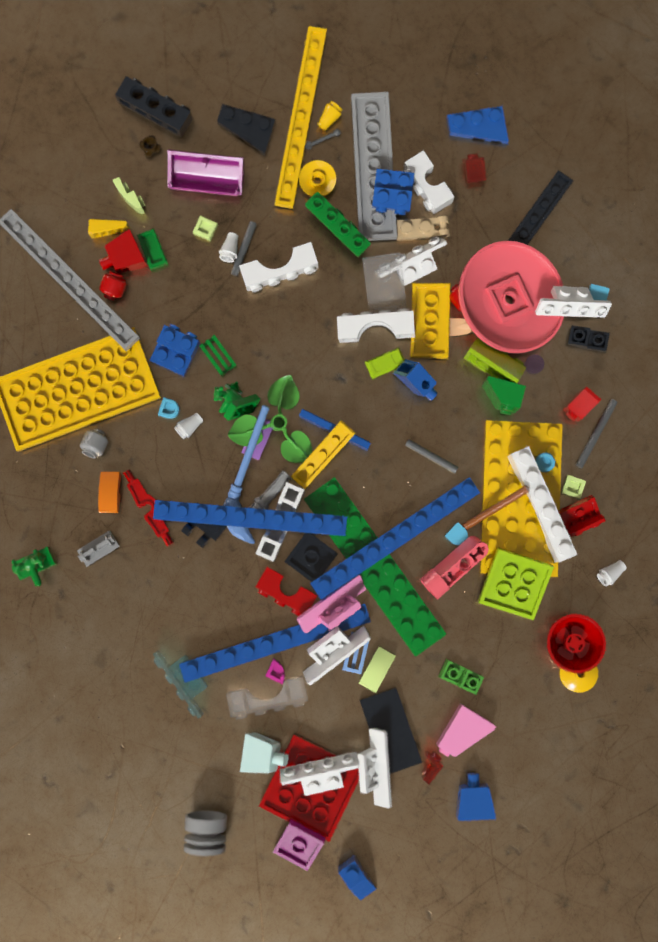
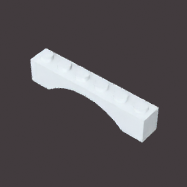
(543, 504)

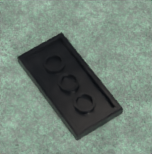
(387, 713)

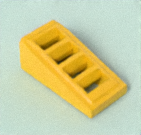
(100, 227)

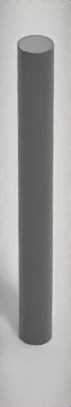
(596, 433)

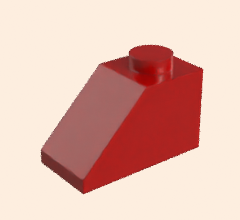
(581, 404)

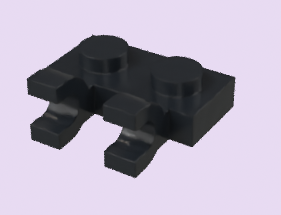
(210, 531)

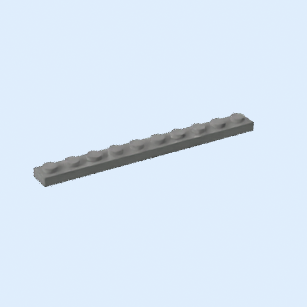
(69, 280)

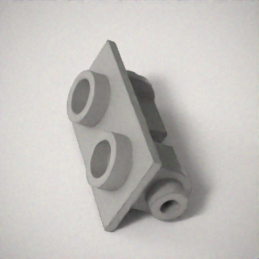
(97, 548)

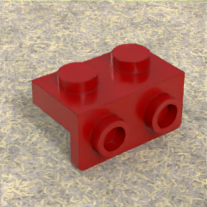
(581, 516)

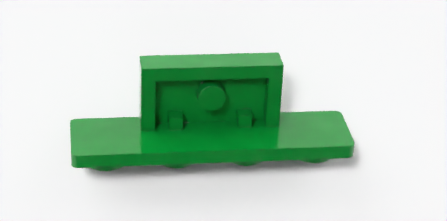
(336, 222)

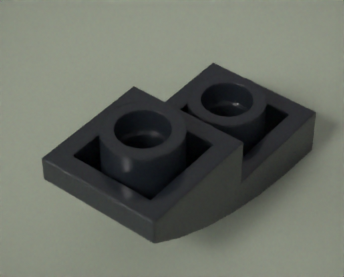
(588, 339)

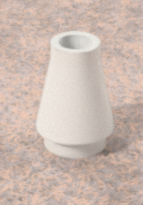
(229, 248)
(188, 426)
(611, 573)

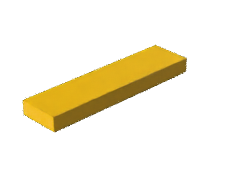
(323, 454)

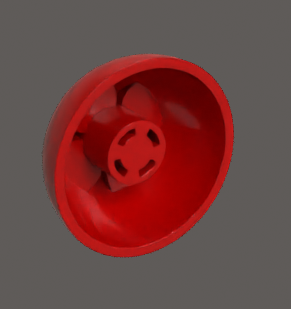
(587, 641)

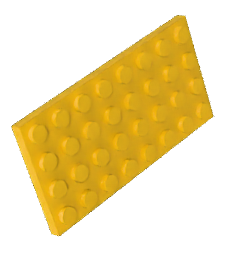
(75, 390)
(517, 525)

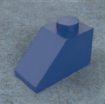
(356, 878)

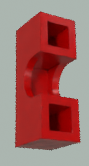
(271, 585)

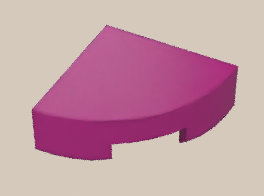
(276, 672)

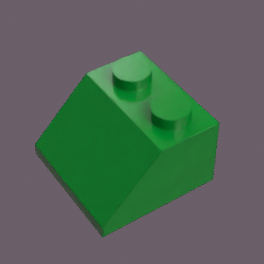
(504, 394)

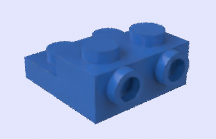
(393, 191)
(175, 349)

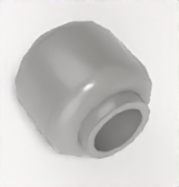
(94, 443)

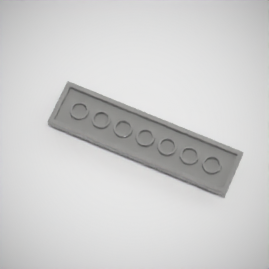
(371, 153)

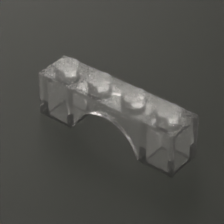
(243, 702)

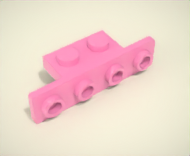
(334, 607)

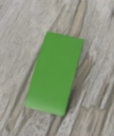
(461, 676)

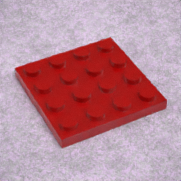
(315, 811)

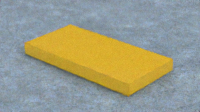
(431, 320)

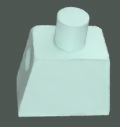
(261, 754)

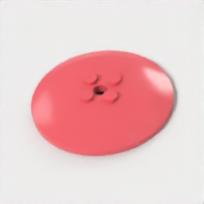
(513, 271)

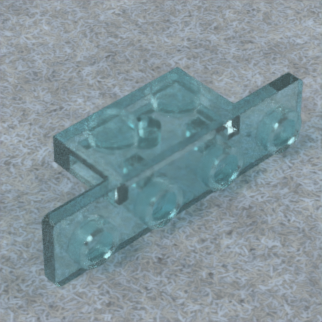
(185, 690)

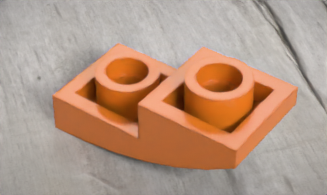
(109, 492)

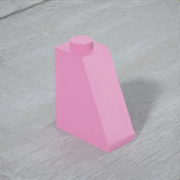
(463, 731)

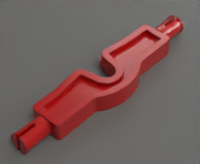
(142, 499)

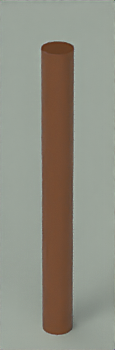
(496, 507)

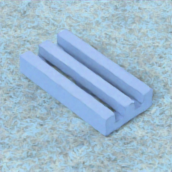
(352, 669)

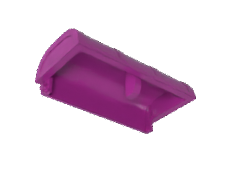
(205, 172)

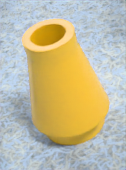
(330, 115)

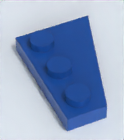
(481, 124)

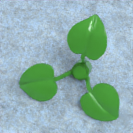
(285, 395)

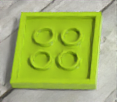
(515, 583)

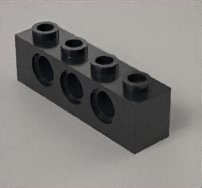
(176, 124)

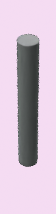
(243, 249)
(432, 456)

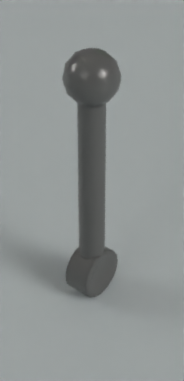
(308, 146)

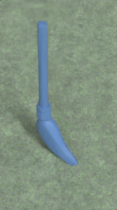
(235, 490)

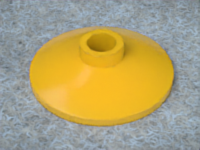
(317, 170)
(579, 684)

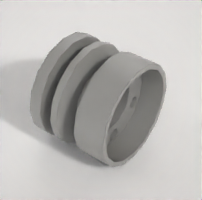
(205, 834)

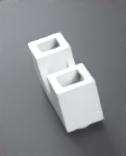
(434, 197)

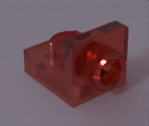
(474, 168)
(431, 770)

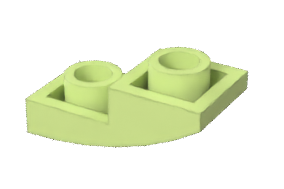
(130, 197)
(377, 669)

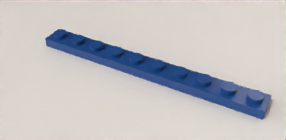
(250, 518)
(394, 538)
(263, 647)

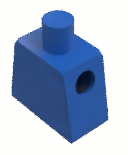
(416, 379)
(474, 800)

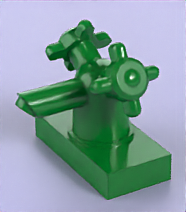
(234, 404)
(33, 564)

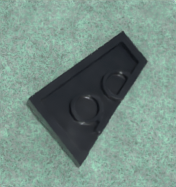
(249, 126)

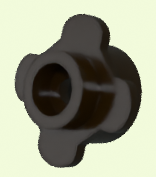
(151, 140)

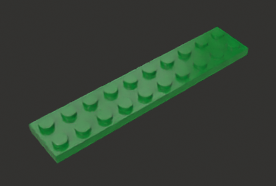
(384, 578)

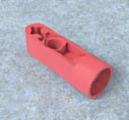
(452, 568)

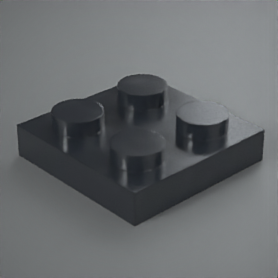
(311, 557)

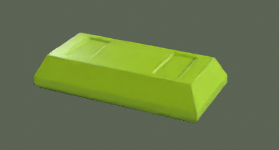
(384, 363)

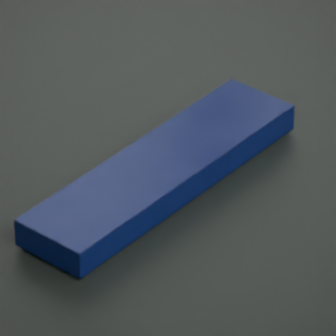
(328, 426)

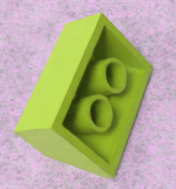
(495, 362)

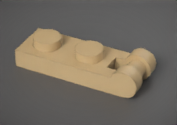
(422, 228)

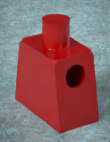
(123, 254)

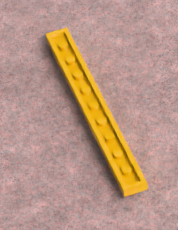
(300, 117)

